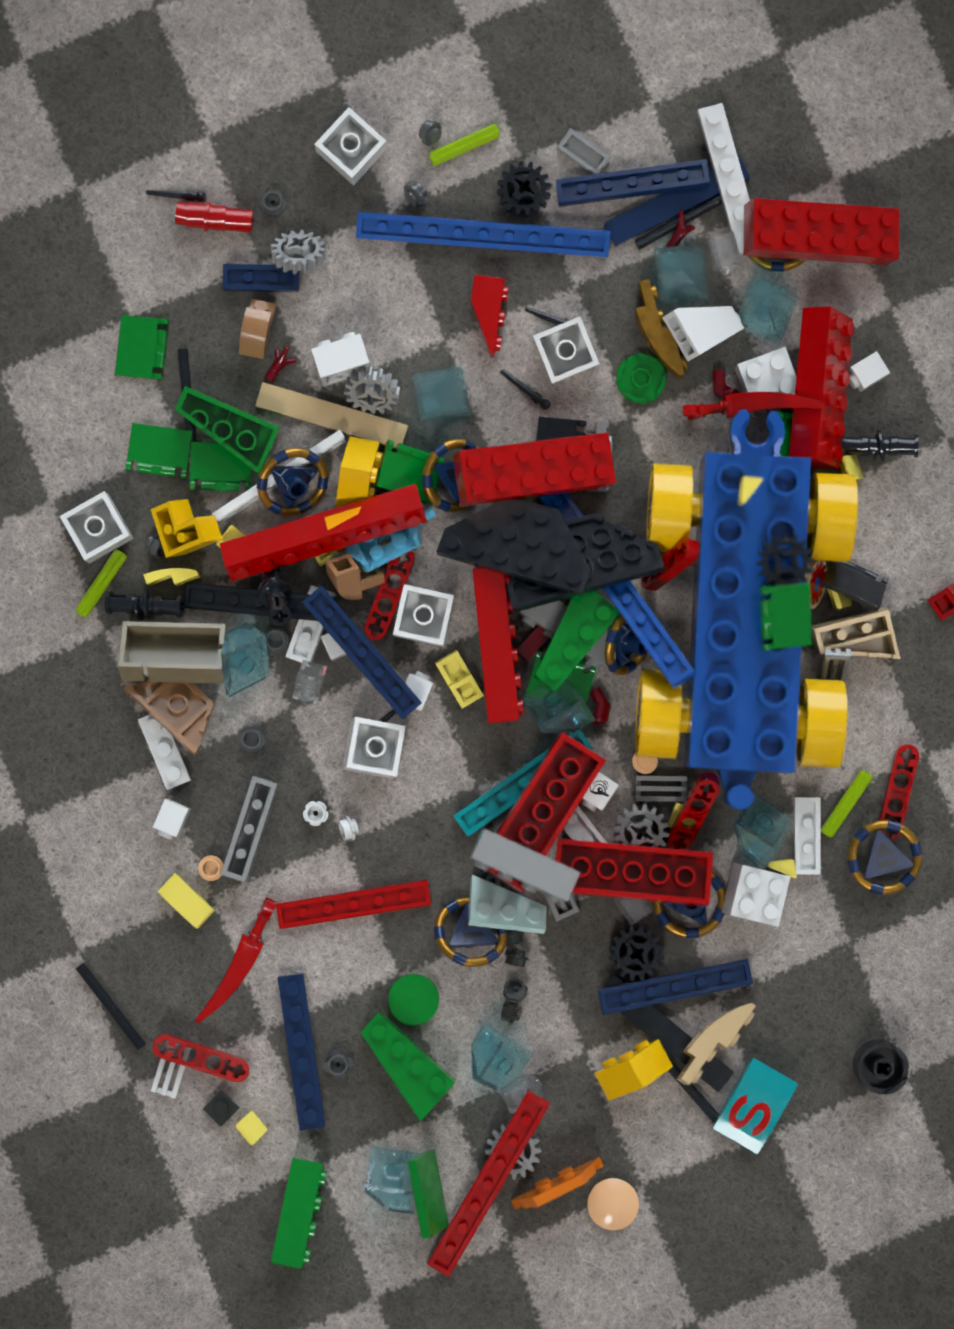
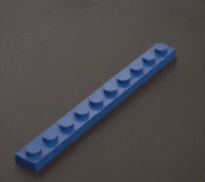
(483, 234)
(635, 612)

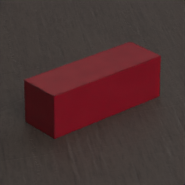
(532, 643)

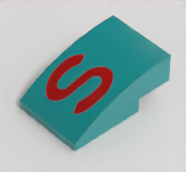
(754, 1105)

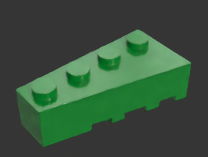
(410, 1067)

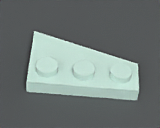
(503, 909)

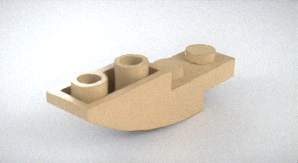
(719, 1032)

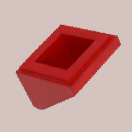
(943, 602)

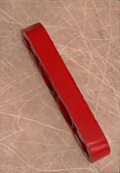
(674, 562)
(391, 594)
(893, 791)
(689, 811)
(202, 1054)

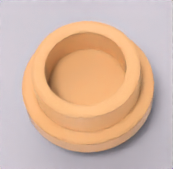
(644, 764)
(210, 868)

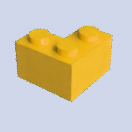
(358, 471)
(182, 532)
(633, 1069)

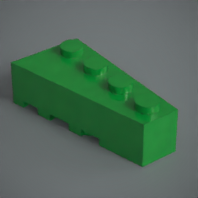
(232, 428)
(577, 633)
(297, 1214)

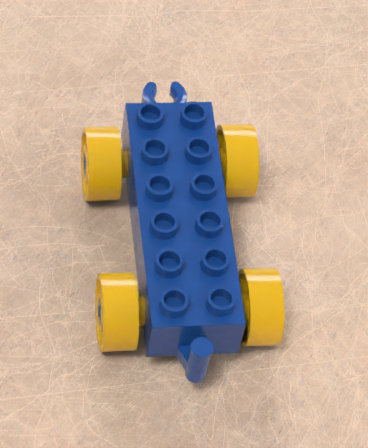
(744, 700)

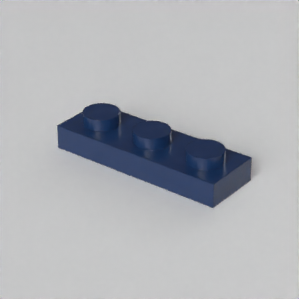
(259, 278)

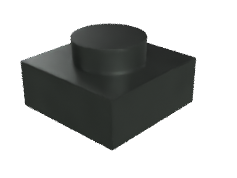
(221, 1108)

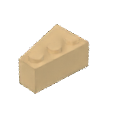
(864, 633)

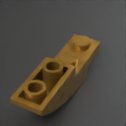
(658, 339)

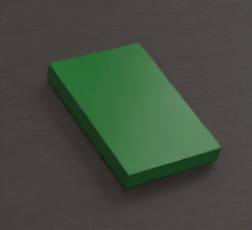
(428, 1194)

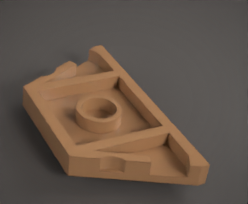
(177, 707)

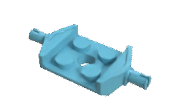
(371, 555)

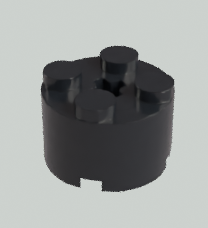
(895, 1067)

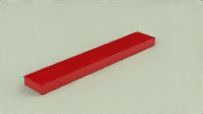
(353, 904)

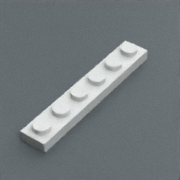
(725, 167)

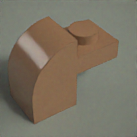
(256, 328)
(350, 579)

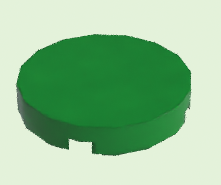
(634, 382)
(413, 999)

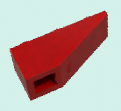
(486, 304)

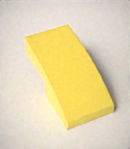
(178, 575)
(459, 679)
(186, 901)

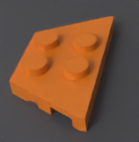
(550, 1189)

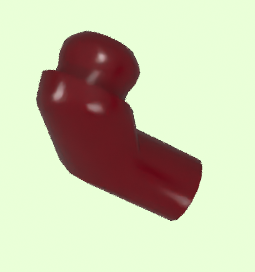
(719, 387)
(602, 707)

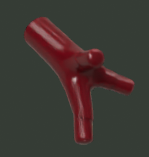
(681, 231)
(279, 363)

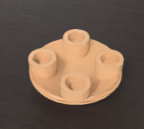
(613, 1204)

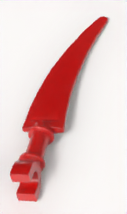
(752, 403)
(243, 960)

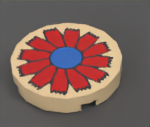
(815, 580)

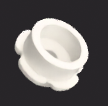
(313, 806)
(348, 828)

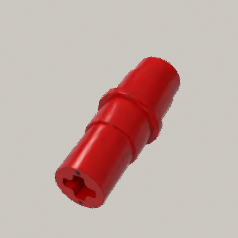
(213, 217)

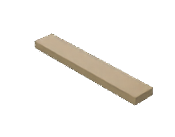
(330, 415)

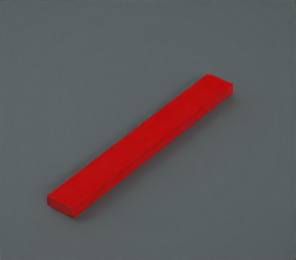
(488, 1183)

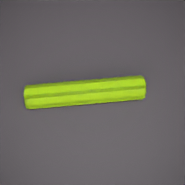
(464, 144)
(101, 583)
(846, 803)

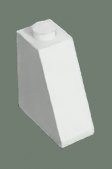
(702, 327)

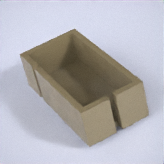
(171, 652)

